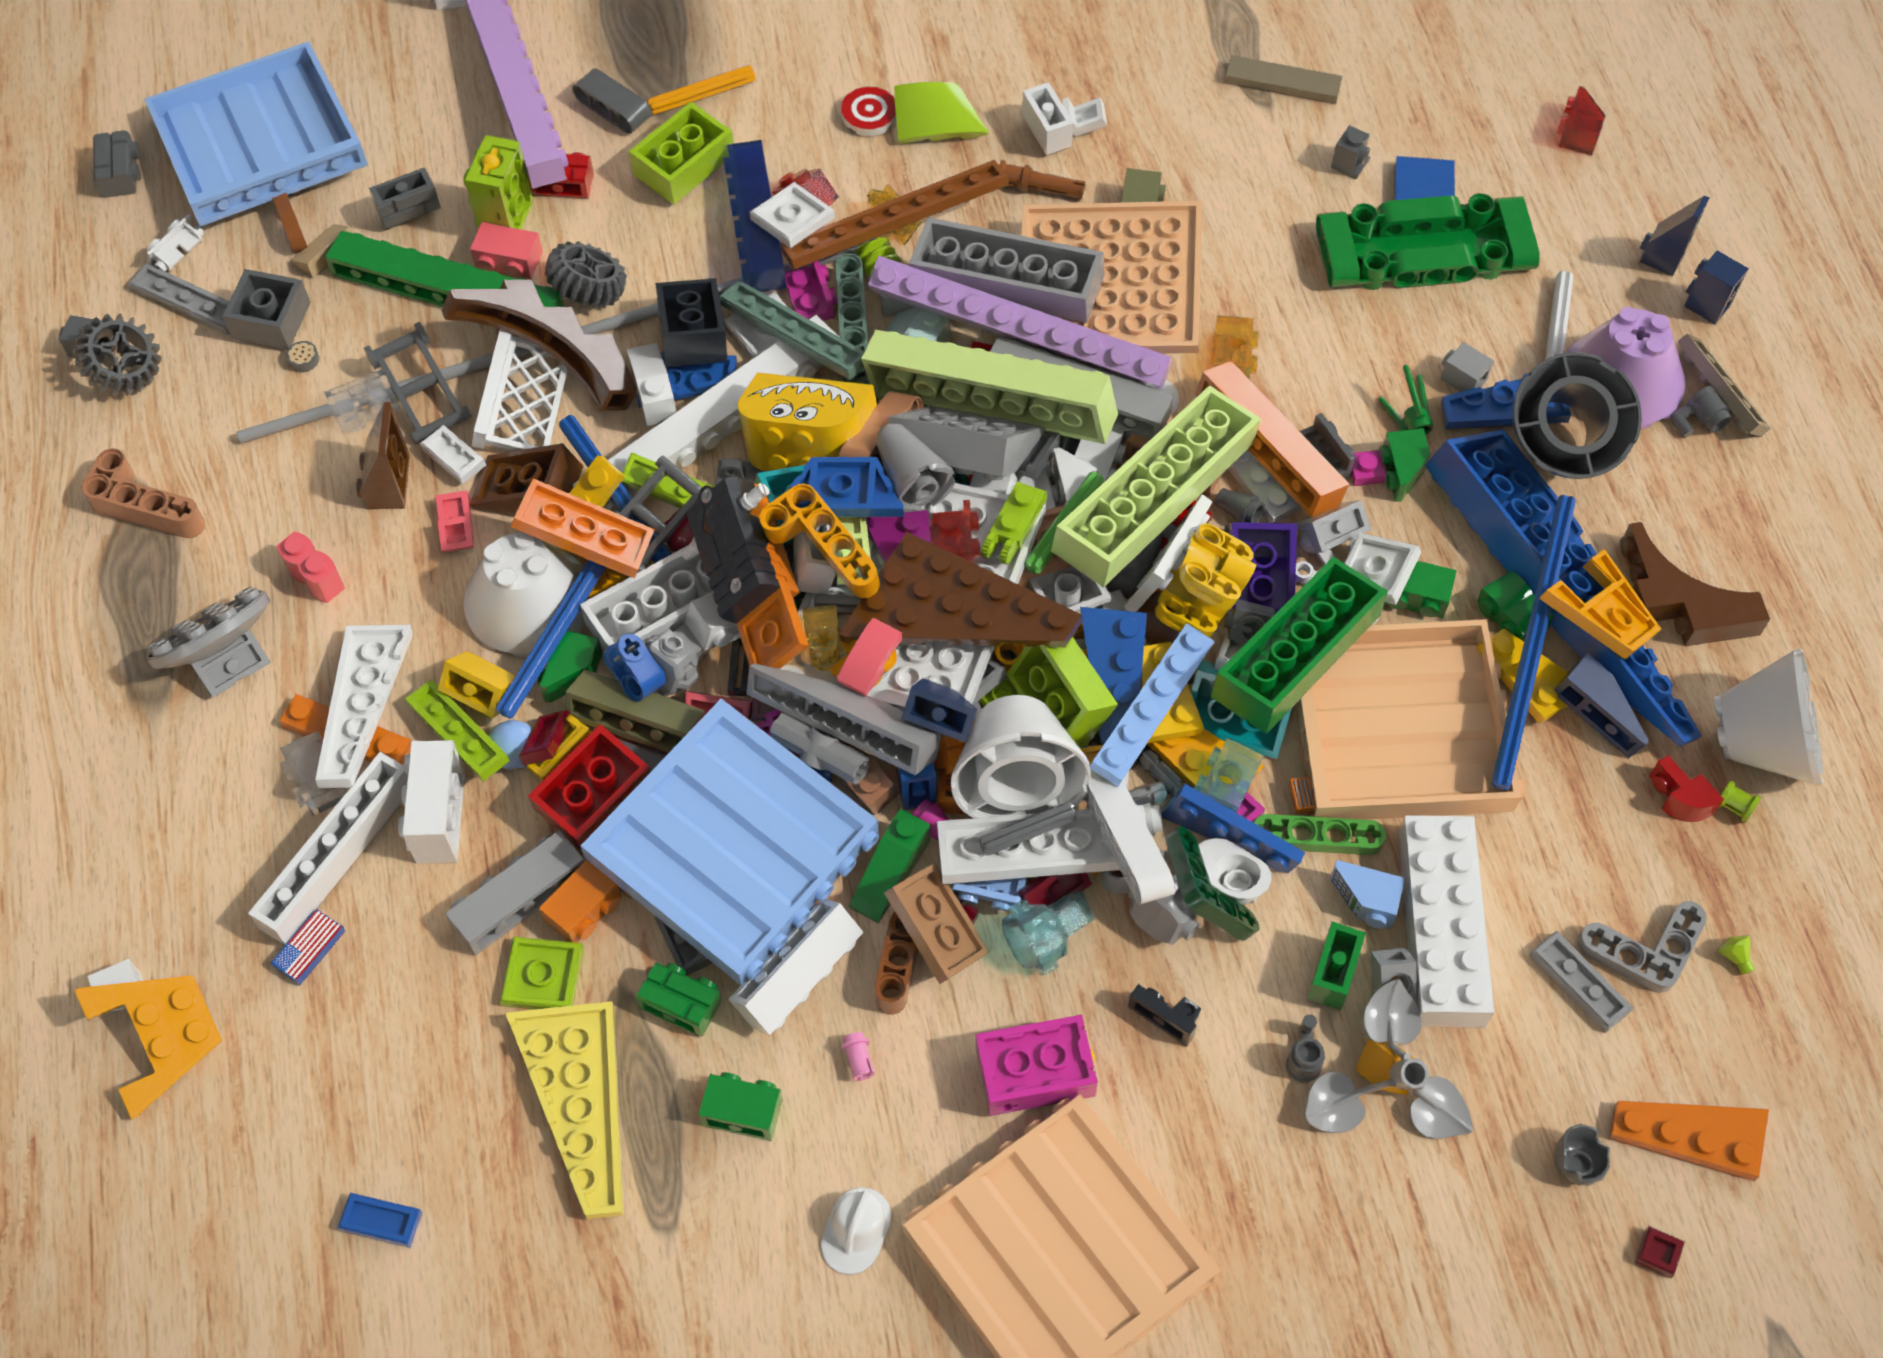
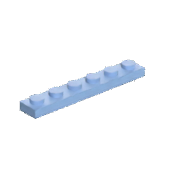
(1151, 705)

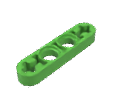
(1320, 825)

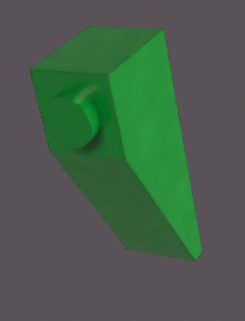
(890, 864)

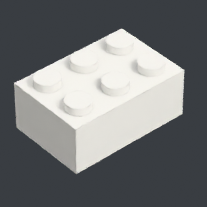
(432, 801)

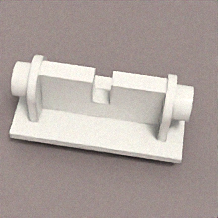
(180, 235)

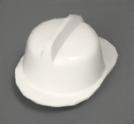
(1235, 870)
(856, 1230)

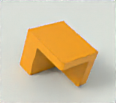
(1377, 1062)

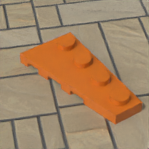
(1700, 1134)

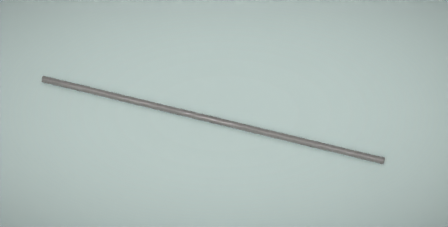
(485, 361)

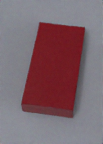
(545, 737)

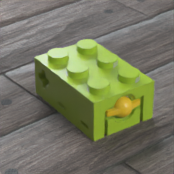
(499, 183)

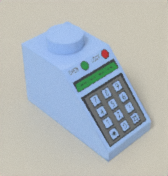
(1368, 893)

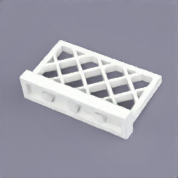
(494, 395)

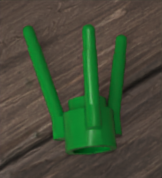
(1415, 416)

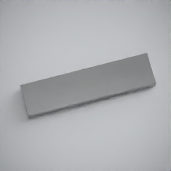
(181, 296)

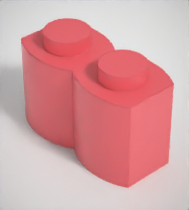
(310, 567)

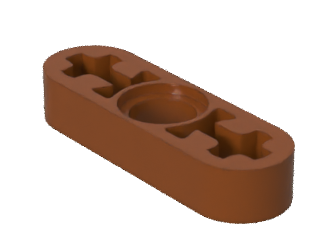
(290, 222)

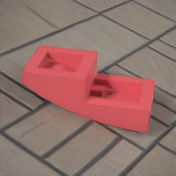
(454, 521)
(868, 656)

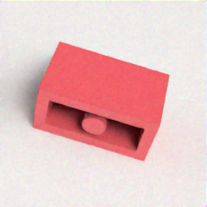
(506, 250)

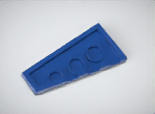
(1115, 651)
(1213, 820)

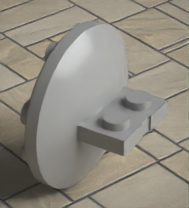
(221, 647)

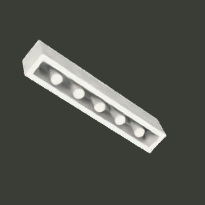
(330, 850)

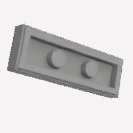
(1581, 981)

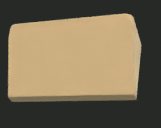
(313, 258)

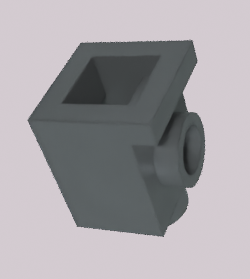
(1351, 152)

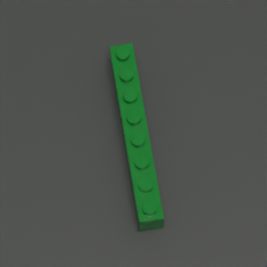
(412, 272)

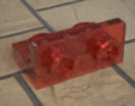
(955, 532)

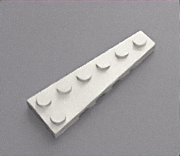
(360, 692)

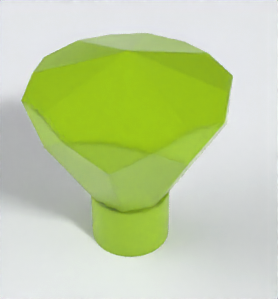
(1738, 951)

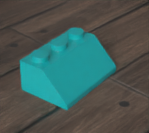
(1227, 724)

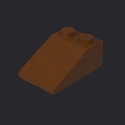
(384, 464)
(511, 473)

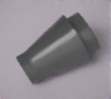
(1240, 505)

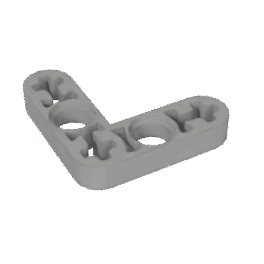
(1659, 958)

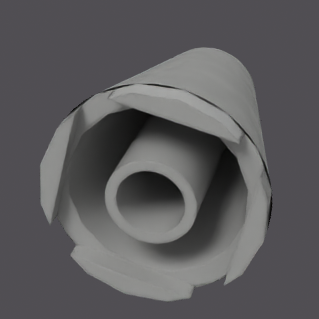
(913, 468)

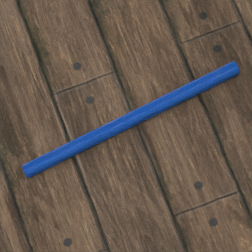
(1532, 645)

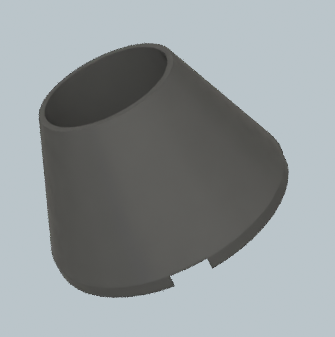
(1600, 397)

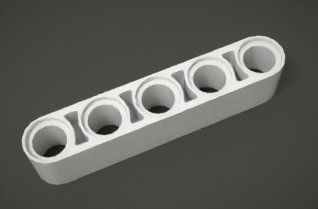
(1129, 840)

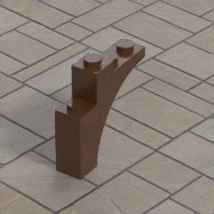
(1699, 610)

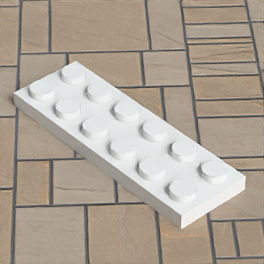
(1065, 850)

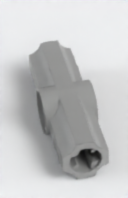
(820, 748)

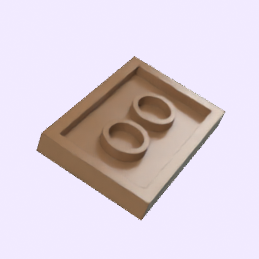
(937, 923)

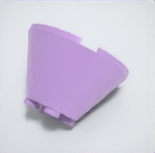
(1646, 353)

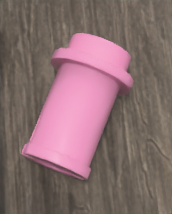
(858, 1056)

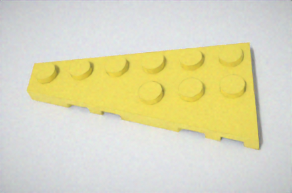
(575, 1077)

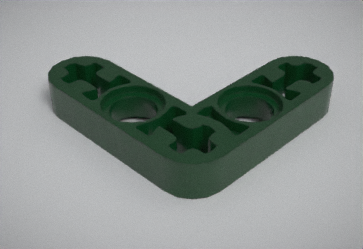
(1199, 892)

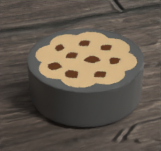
(302, 356)

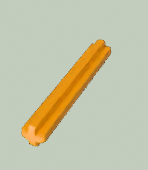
(701, 89)

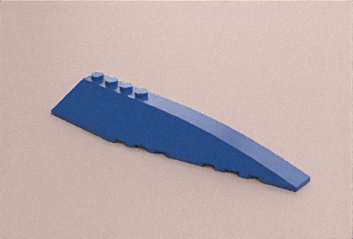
(1513, 516)

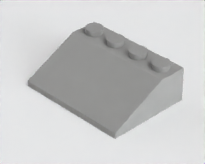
(971, 439)

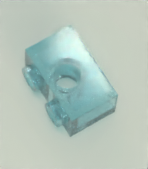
(1237, 764)

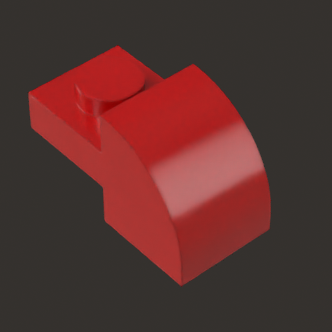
(1687, 798)

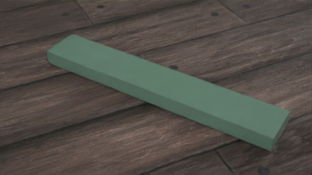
(793, 329)

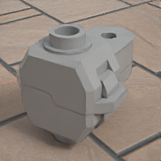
(678, 656)
(1165, 918)

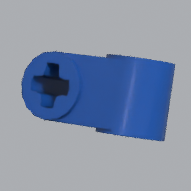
(636, 669)

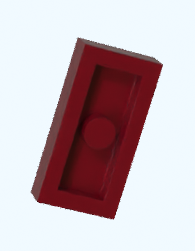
(1051, 888)

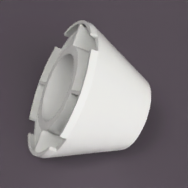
(1018, 761)

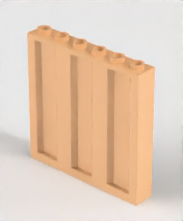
(1408, 725)
(1060, 1244)

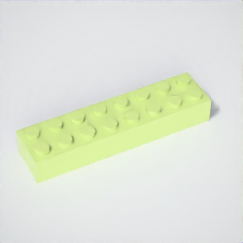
(993, 384)
(1155, 486)

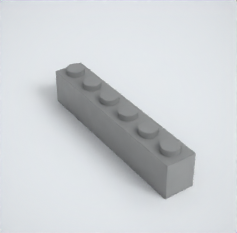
(1139, 407)

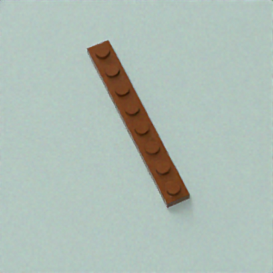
(896, 213)

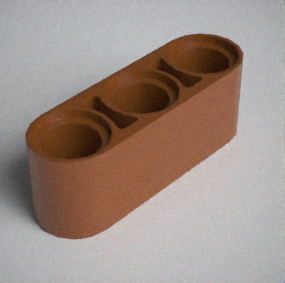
(893, 976)

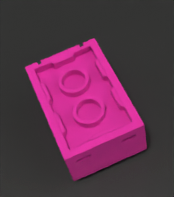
(1036, 1065)

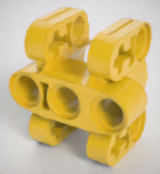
(1210, 572)

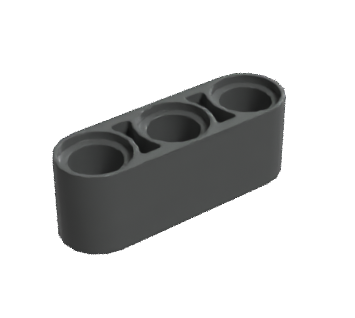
(612, 101)

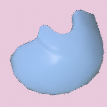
(511, 738)

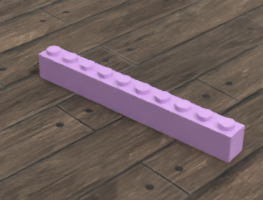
(519, 91)
(1019, 323)

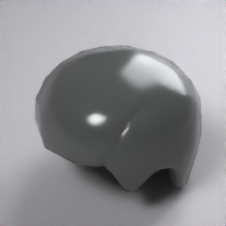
(1582, 1155)

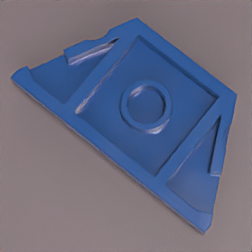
(851, 486)

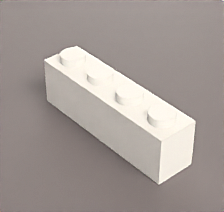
(796, 967)

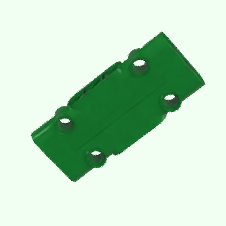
(1427, 241)

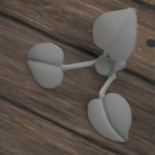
(1439, 1106)

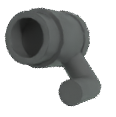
(1707, 409)
(1307, 1054)

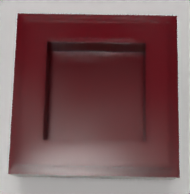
(1659, 1252)

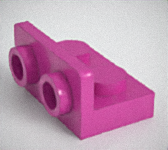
(810, 292)

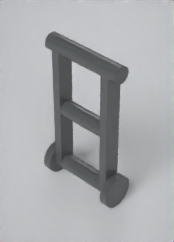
(420, 338)
(635, 506)

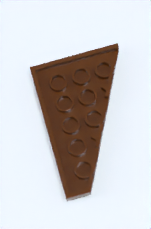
(954, 601)

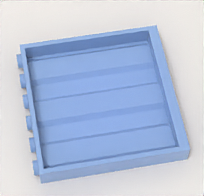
(255, 133)
(731, 841)

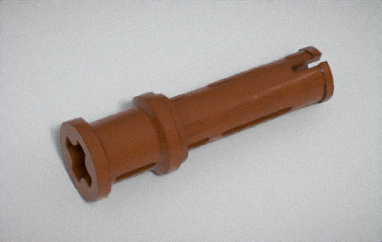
(1026, 179)

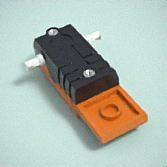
(747, 570)

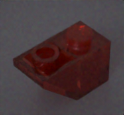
(1583, 124)
(812, 181)

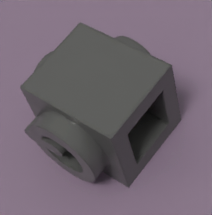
(1246, 620)

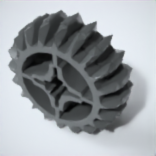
(585, 274)
(92, 355)

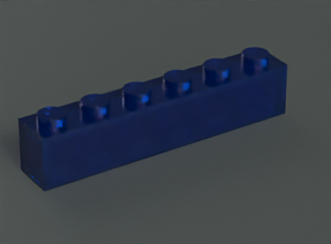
(751, 188)

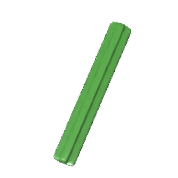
(1042, 551)

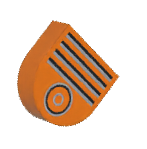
(1302, 795)

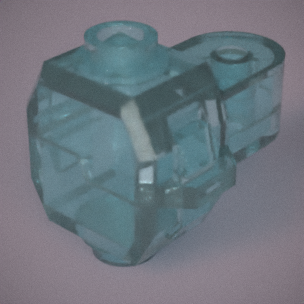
(1041, 933)

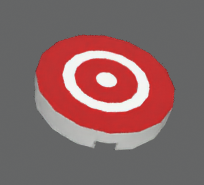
(868, 111)

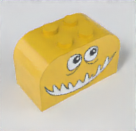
(800, 418)

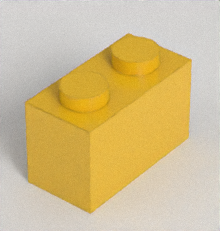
(475, 682)

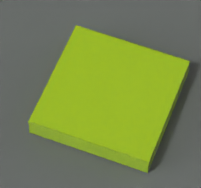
(541, 973)

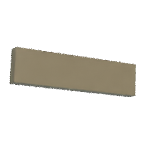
(1283, 79)

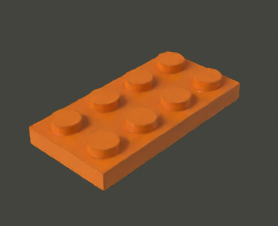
(582, 528)

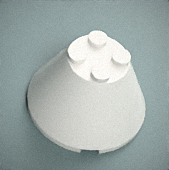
(519, 592)
(1772, 721)

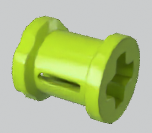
(1739, 801)

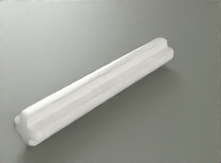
(1559, 314)

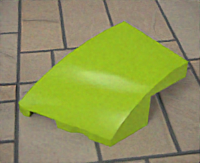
(935, 113)

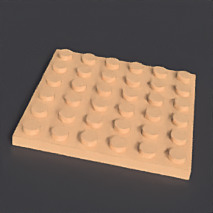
(1148, 266)

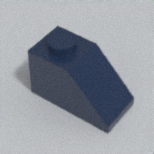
(940, 709)

